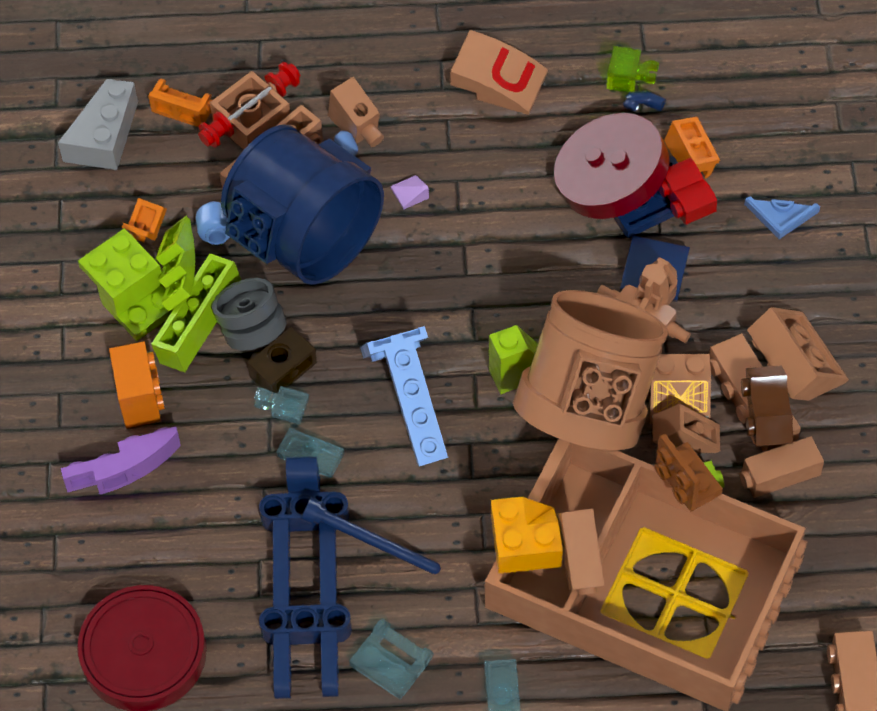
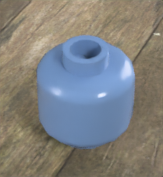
(211, 223)

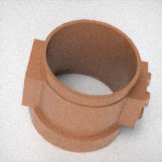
(592, 371)

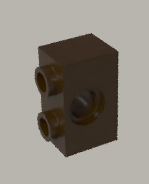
(290, 346)

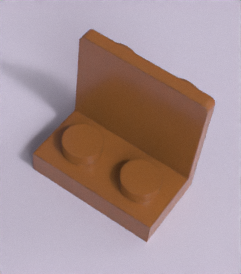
(686, 474)

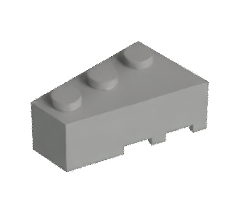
(102, 127)

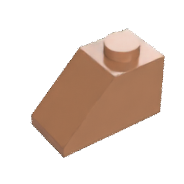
(688, 426)

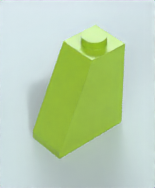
(509, 355)

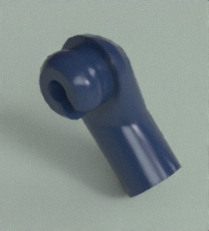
(645, 98)

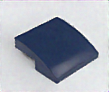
(645, 252)

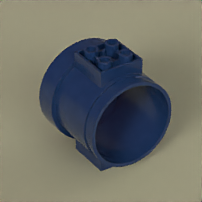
(301, 203)

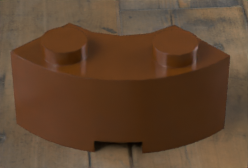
(768, 405)

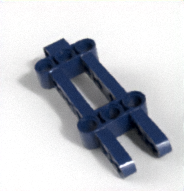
(303, 483)

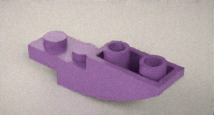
(136, 459)

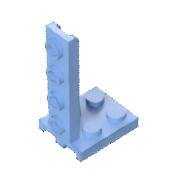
(411, 391)

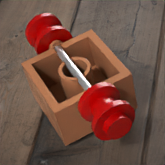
(250, 107)

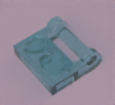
(385, 667)

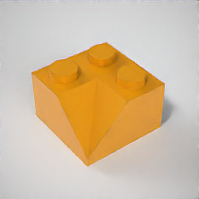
(525, 535)

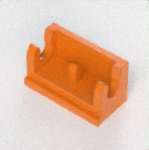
(179, 104)
(689, 140)

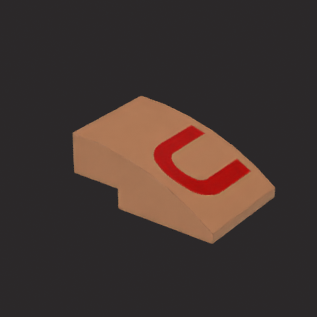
(498, 73)

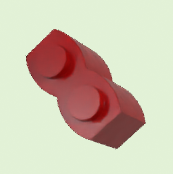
(688, 192)

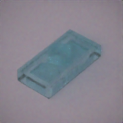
(303, 445)
(502, 685)

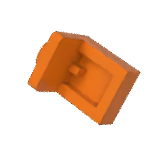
(145, 220)

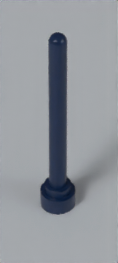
(317, 513)

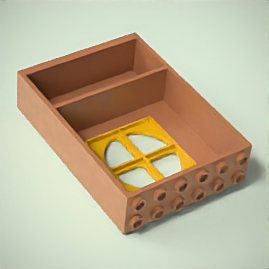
(642, 518)

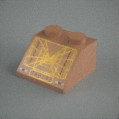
(683, 381)

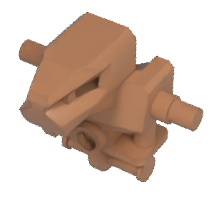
(654, 295)

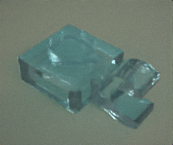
(285, 405)

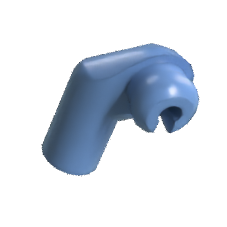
(346, 141)

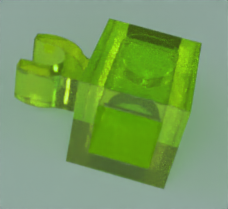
(626, 69)

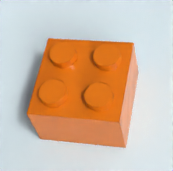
(137, 384)

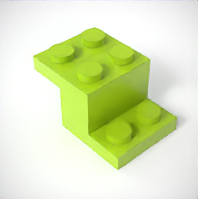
(127, 283)

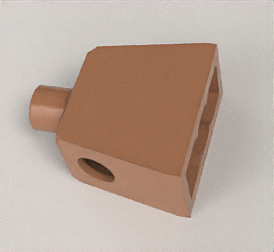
(355, 112)

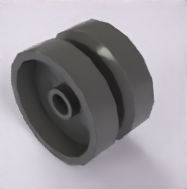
(249, 314)

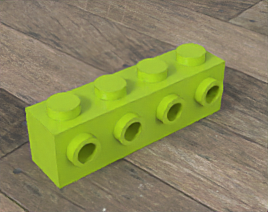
(194, 318)

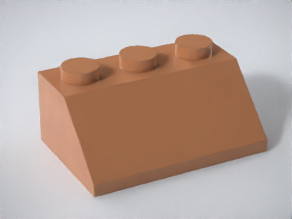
(793, 343)

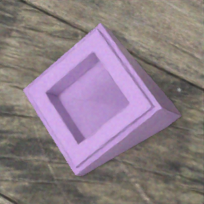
(410, 191)

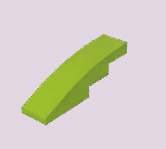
(178, 263)

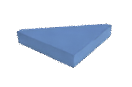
(781, 215)

